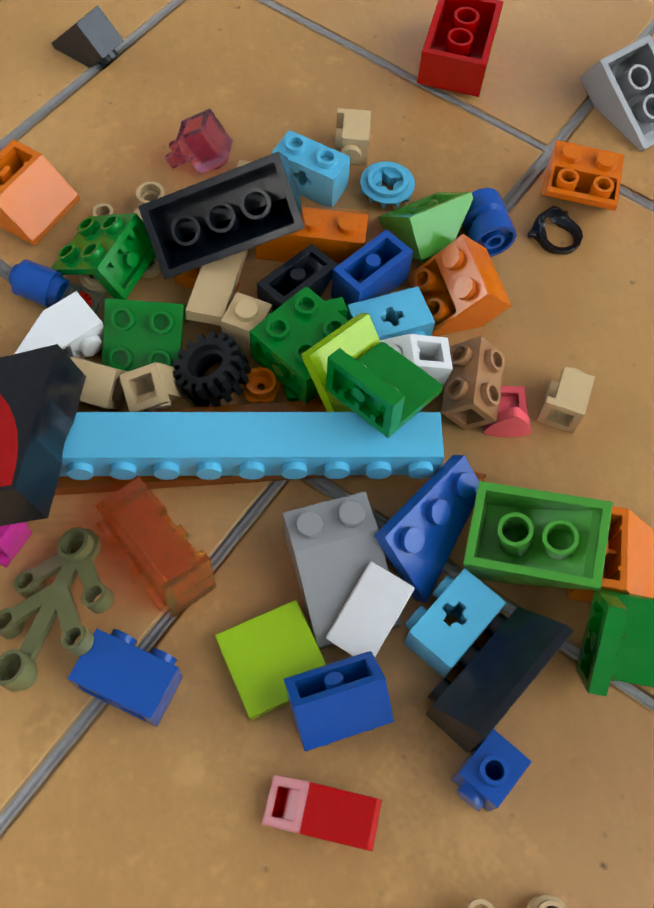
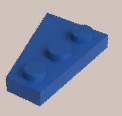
(429, 524)

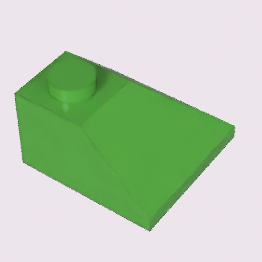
(428, 222)

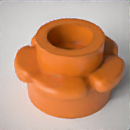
(261, 377)

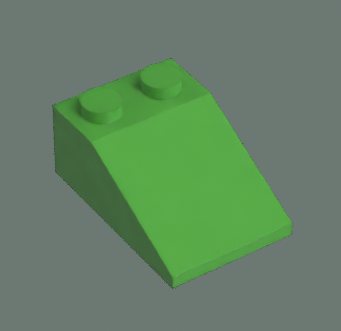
(537, 537)

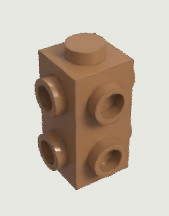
(474, 384)

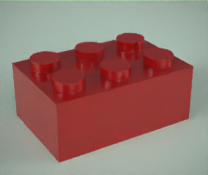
(459, 45)

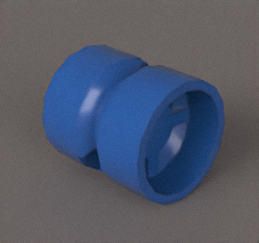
(489, 222)

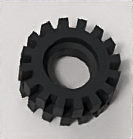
(204, 355)

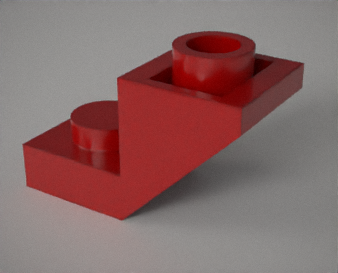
(322, 812)

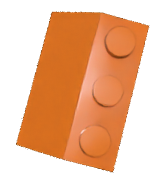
(330, 229)

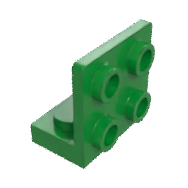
(110, 249)
(290, 332)
(141, 333)
(380, 386)
(617, 641)

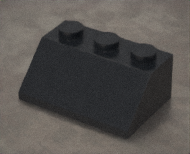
(495, 675)

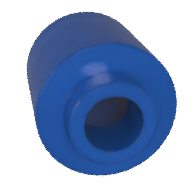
(37, 283)

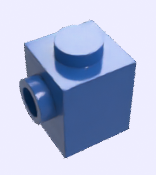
(490, 772)

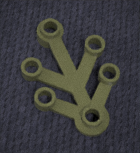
(75, 557)

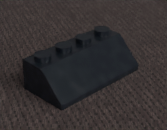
(224, 215)

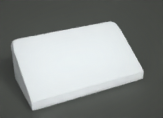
(370, 611)

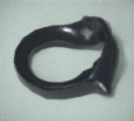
(562, 219)

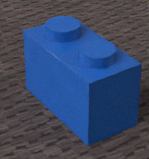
(372, 269)
(127, 675)
(339, 700)

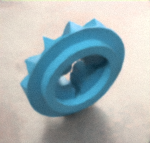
(393, 175)

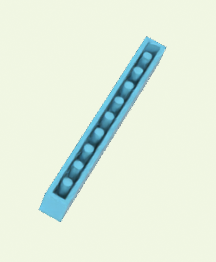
(248, 445)

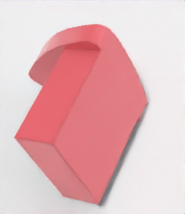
(512, 414)

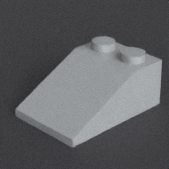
(624, 90)
(329, 553)

